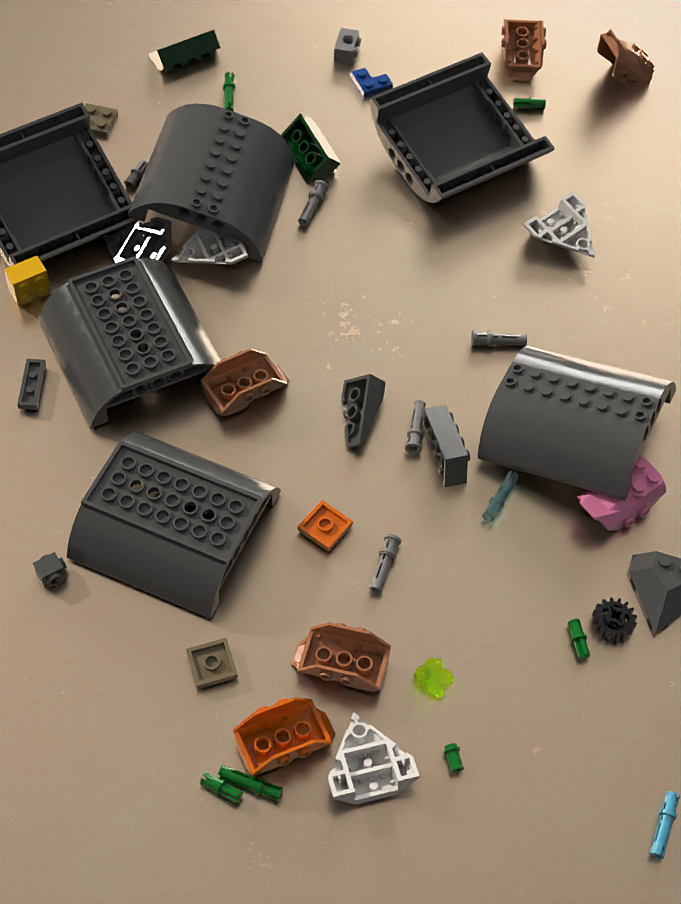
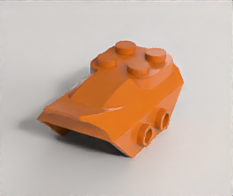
(282, 733)

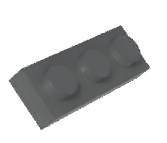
(31, 384)

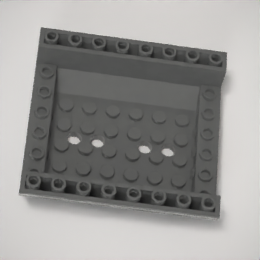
(97, 340)
(154, 538)

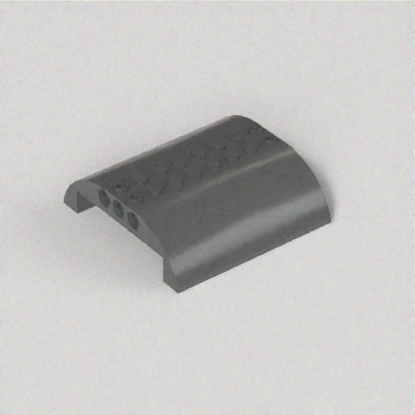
(452, 130)
(217, 174)
(56, 187)
(572, 420)

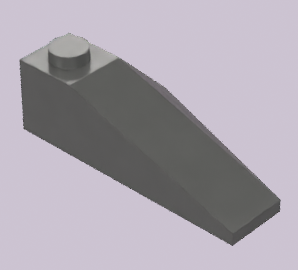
(362, 401)

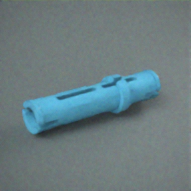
(667, 816)

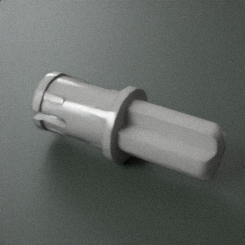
(136, 174)

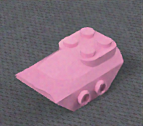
(618, 513)

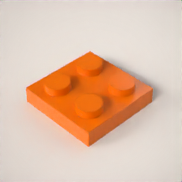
(325, 525)

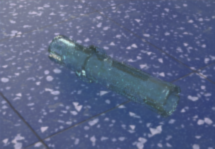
(497, 502)

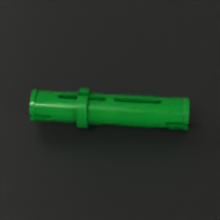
(229, 88)
(249, 782)

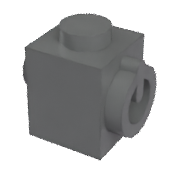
(50, 569)

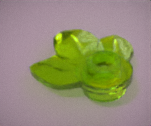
(435, 677)

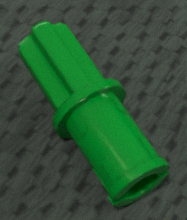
(529, 103)
(579, 639)
(221, 787)

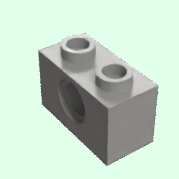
(346, 45)

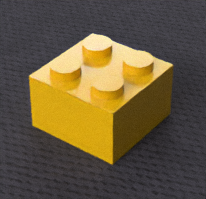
(27, 280)

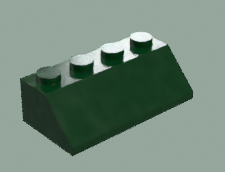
(185, 50)
(310, 148)

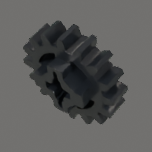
(614, 619)

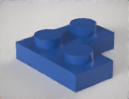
(369, 85)

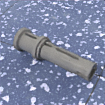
(315, 197)
(489, 338)
(415, 433)
(387, 555)

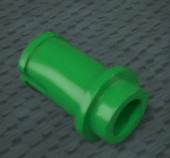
(453, 757)

